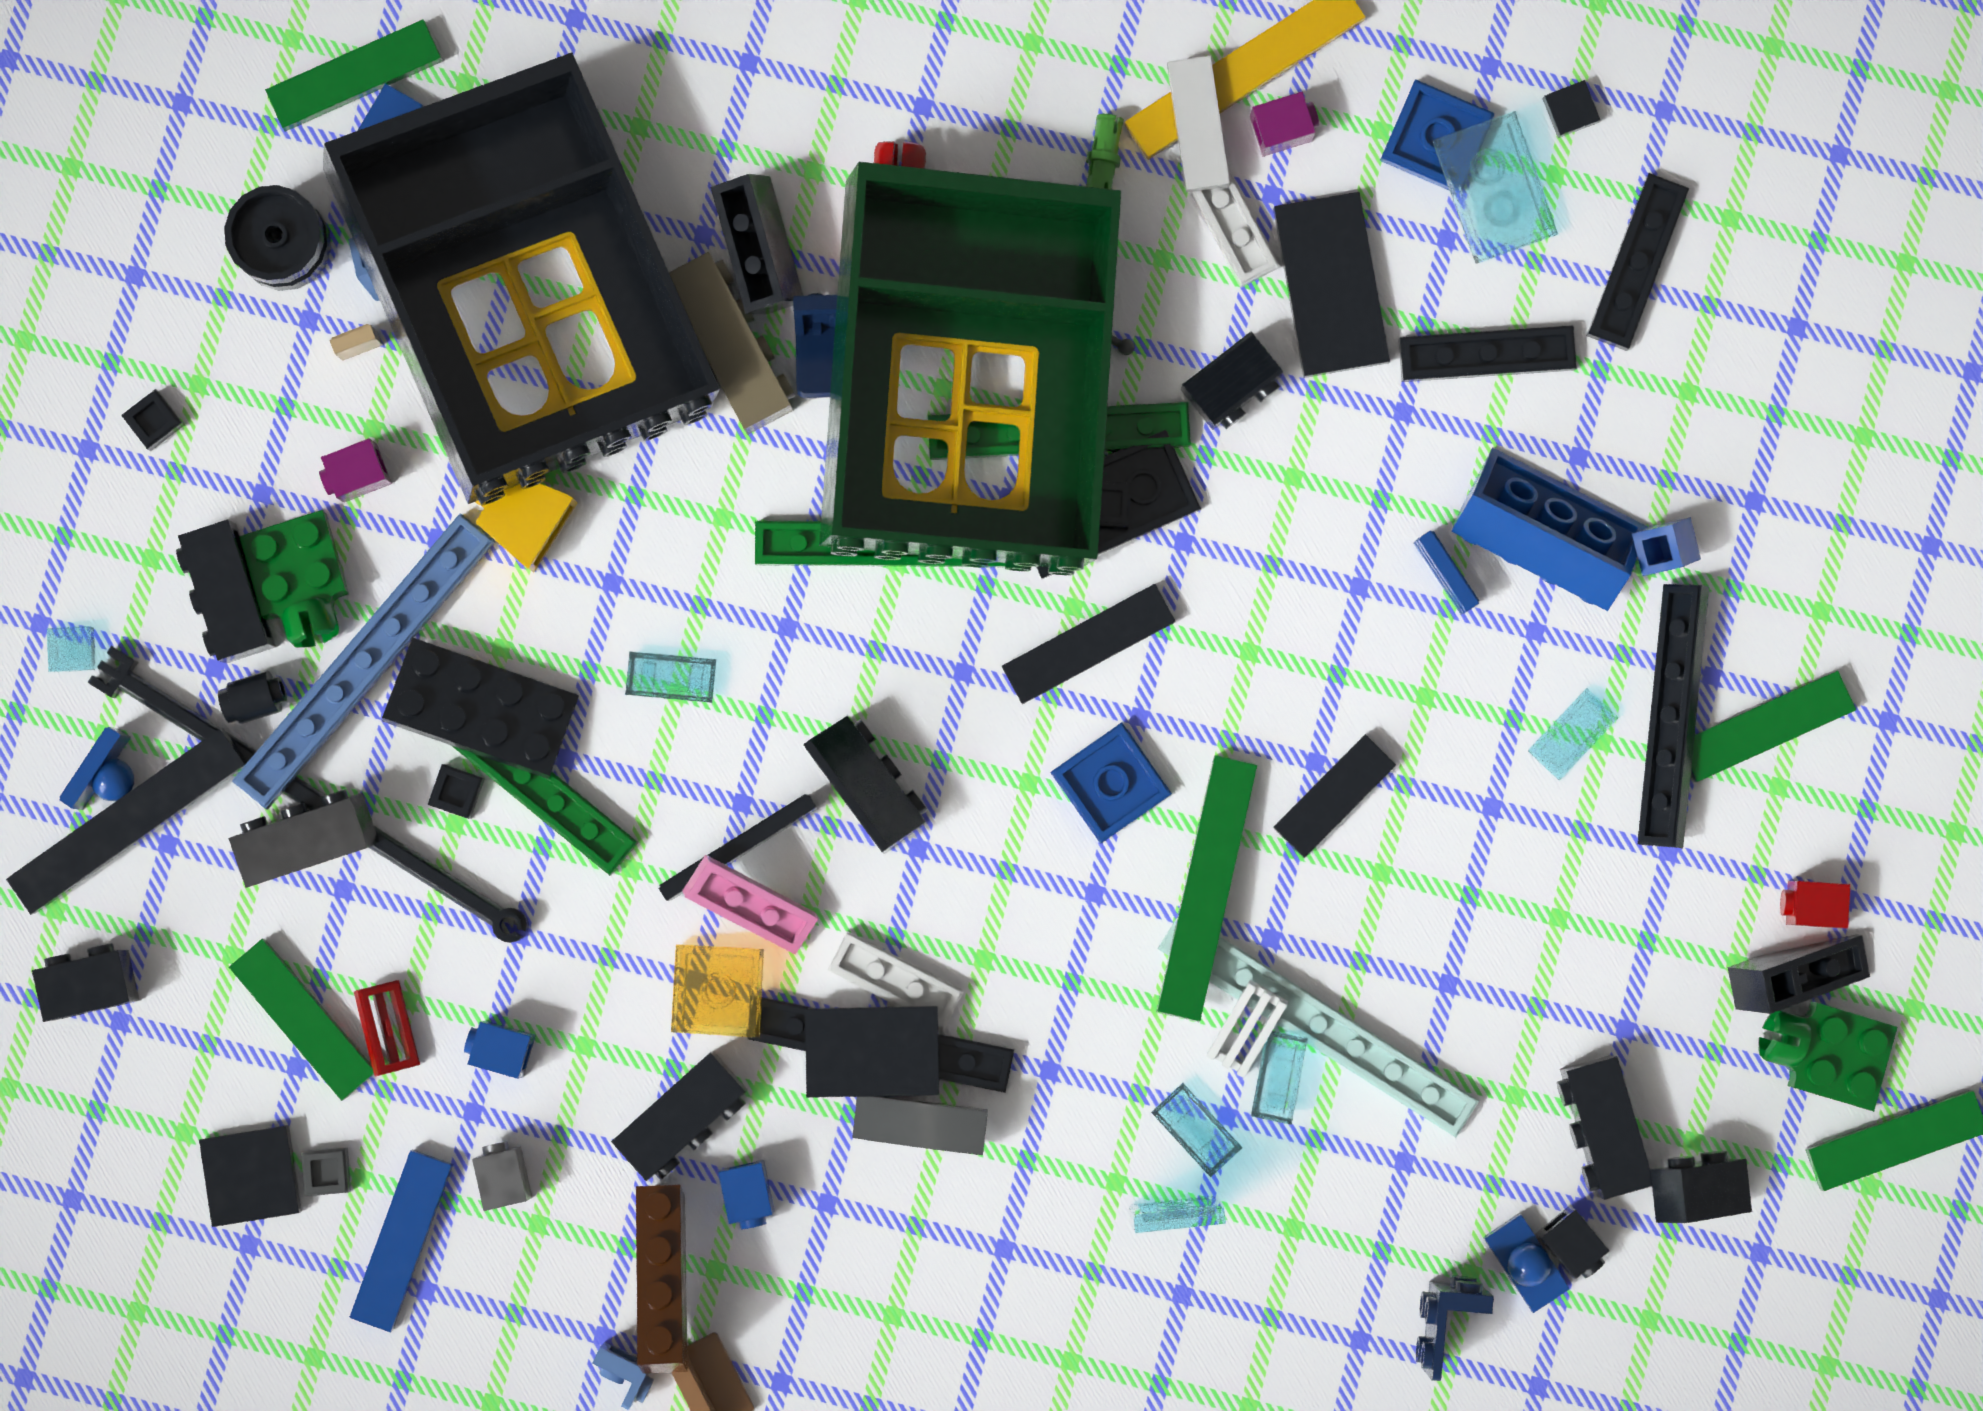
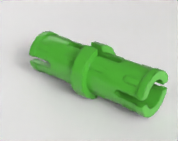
(1104, 153)

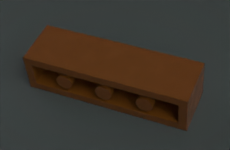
(661, 1279)

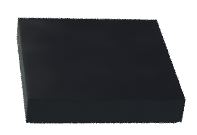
(250, 1176)

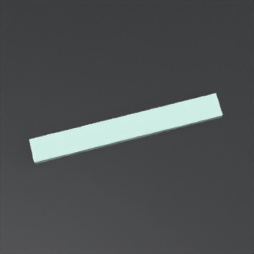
(1343, 1039)

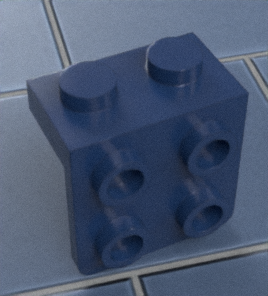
(814, 343)
(1461, 1295)

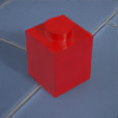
(1816, 904)

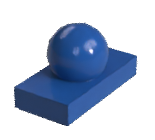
(101, 772)
(1526, 1263)

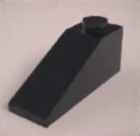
(1797, 974)

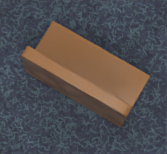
(712, 1378)

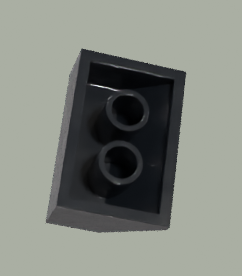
(867, 783)

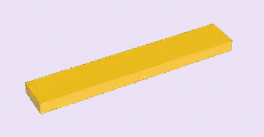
(1253, 66)

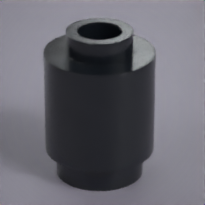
(252, 697)

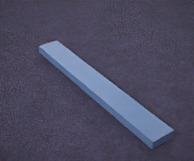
(363, 661)

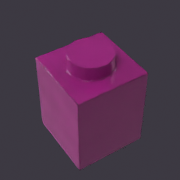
(1284, 123)
(354, 471)

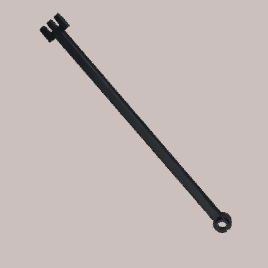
(300, 791)

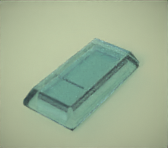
(671, 677)
(1573, 734)
(1279, 1077)
(1196, 1129)

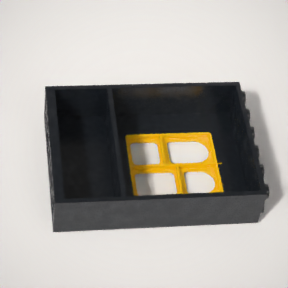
(474, 194)

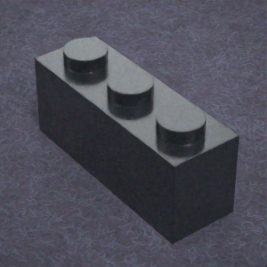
(757, 243)
(223, 592)
(303, 837)
(681, 1117)
(1605, 1127)

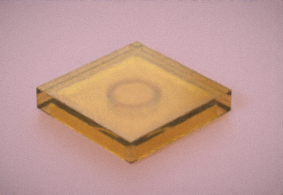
(717, 990)

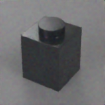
(1573, 1244)

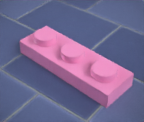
(750, 904)

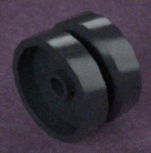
(264, 216)

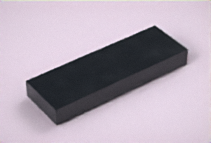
(1334, 796)

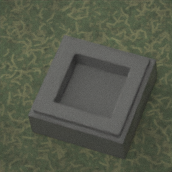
(326, 1172)

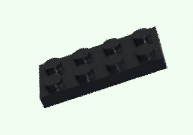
(480, 708)

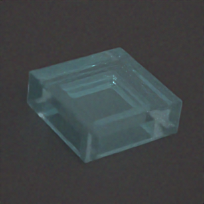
(71, 649)

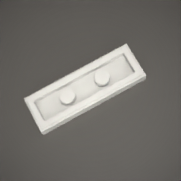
(1198, 124)
(1236, 232)
(893, 977)

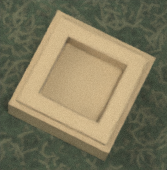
(355, 342)

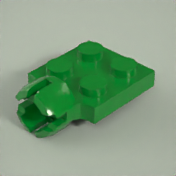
(297, 576)
(1831, 1053)

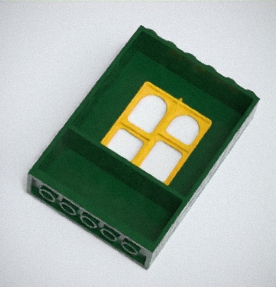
(972, 272)

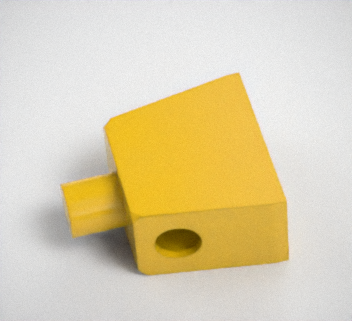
(527, 521)

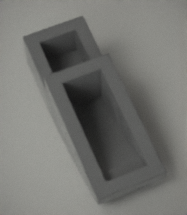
(920, 1124)

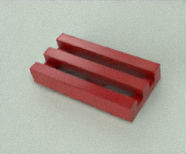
(370, 1030)

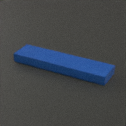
(401, 1241)

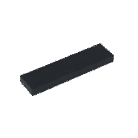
(1637, 262)
(1487, 353)
(1088, 644)
(744, 842)

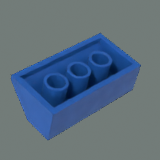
(1549, 529)

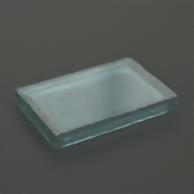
(1495, 187)
(1176, 1214)

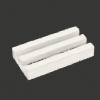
(1229, 1059)

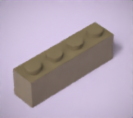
(729, 344)

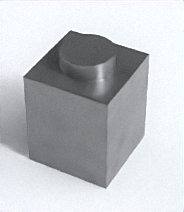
(501, 1176)

